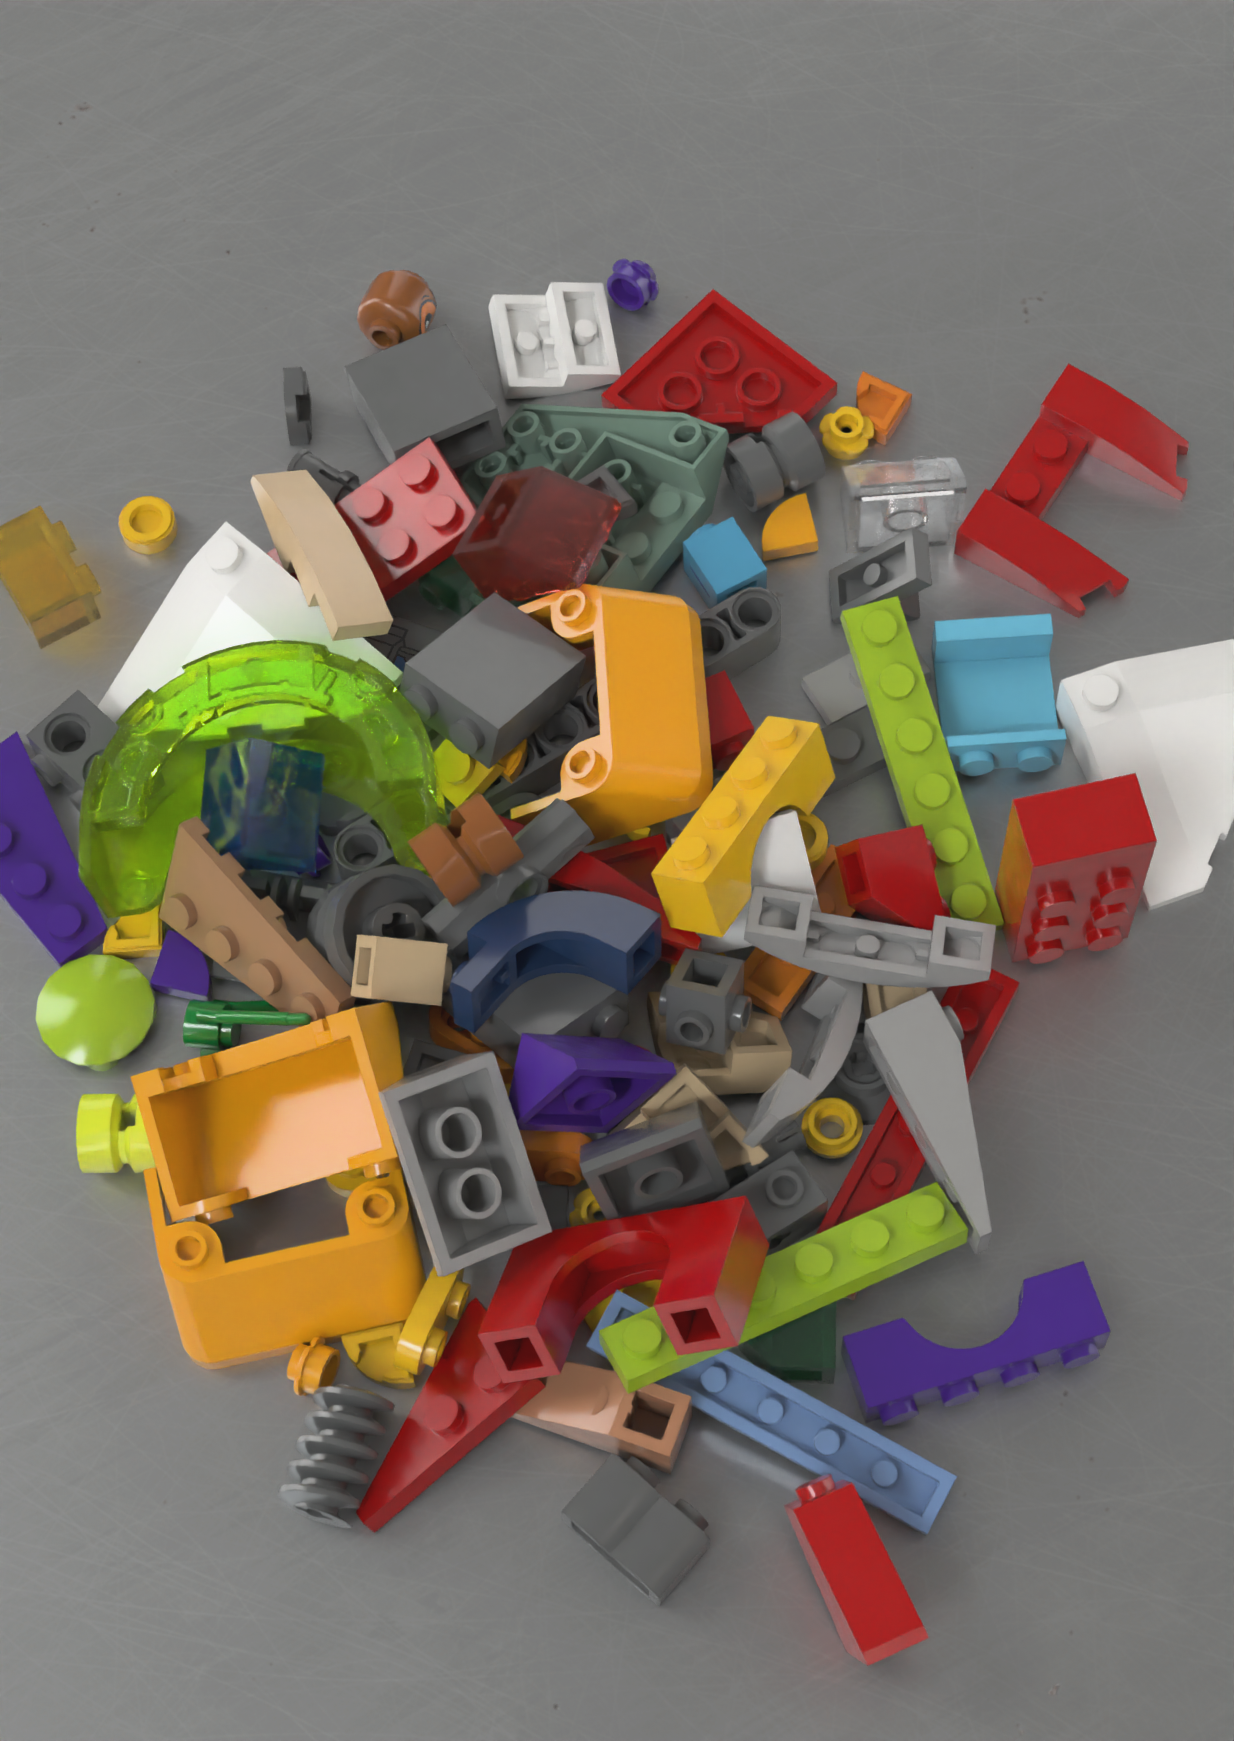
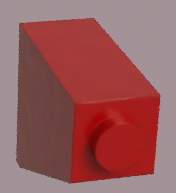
(853, 1571)

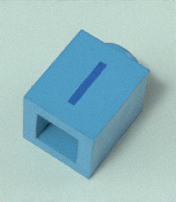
(722, 562)

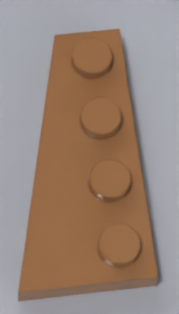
(245, 934)

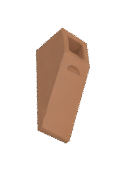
(598, 1411)

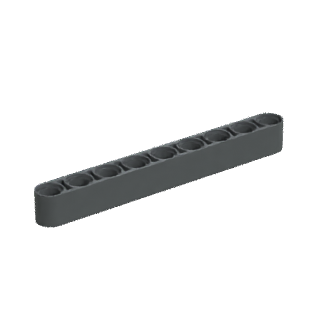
(720, 629)

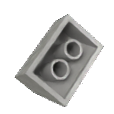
(464, 1161)

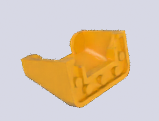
(273, 1112)

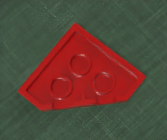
(722, 372)

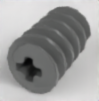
(333, 1453)

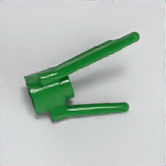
(219, 1023)

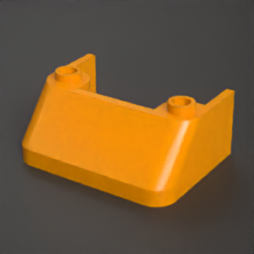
(651, 709)
(291, 1295)

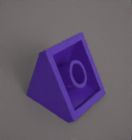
(581, 1082)

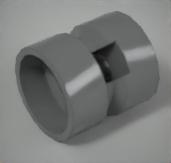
(779, 459)

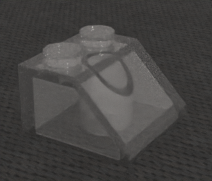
(894, 496)

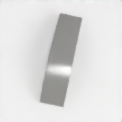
(865, 949)
(838, 1007)

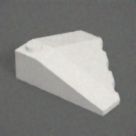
(223, 600)
(1175, 729)

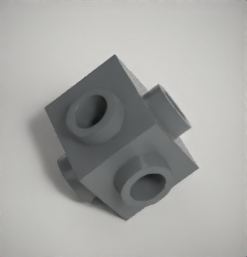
(697, 1011)

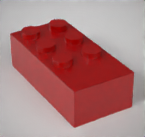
(1073, 868)

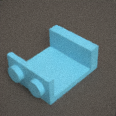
(997, 693)

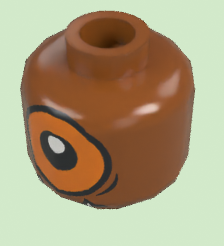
(396, 308)

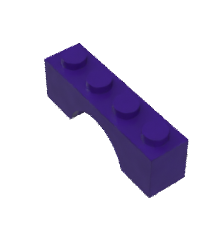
(901, 1370)

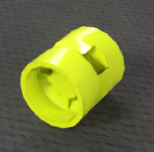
(111, 1135)

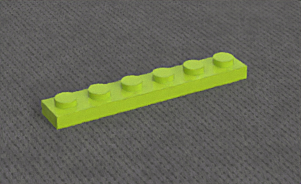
(919, 755)
(803, 1280)

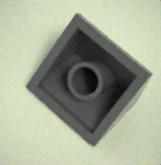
(654, 1165)

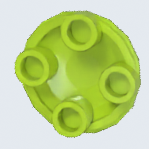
(95, 1011)

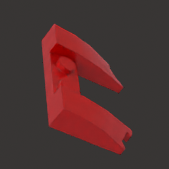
(1006, 523)

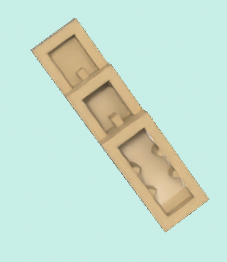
(322, 553)

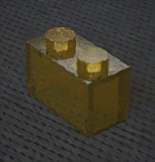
(43, 578)

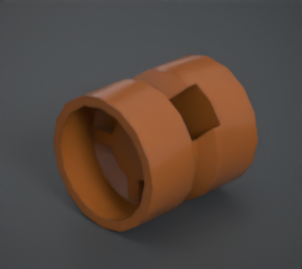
(466, 849)

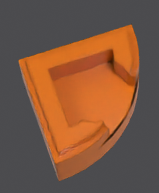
(882, 404)

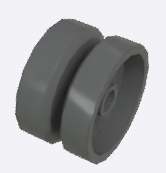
(373, 903)

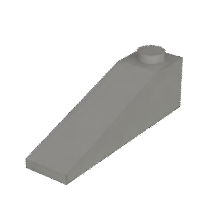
(925, 1073)

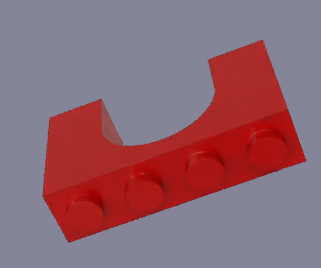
(700, 1251)

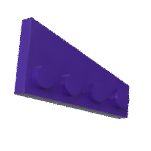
(38, 865)

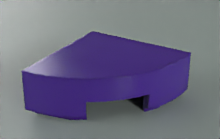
(181, 970)

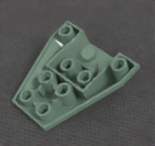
(658, 457)

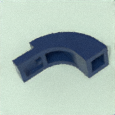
(549, 935)

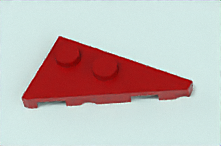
(448, 1420)

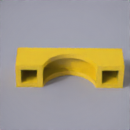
(709, 865)

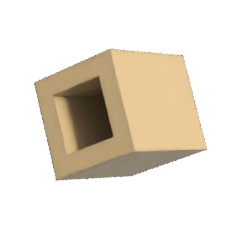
(401, 970)

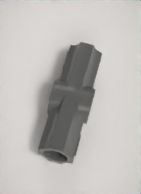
(546, 846)

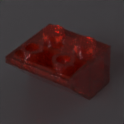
(535, 534)

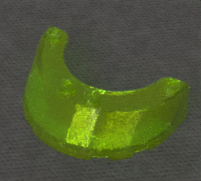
(262, 691)

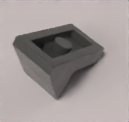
(883, 572)

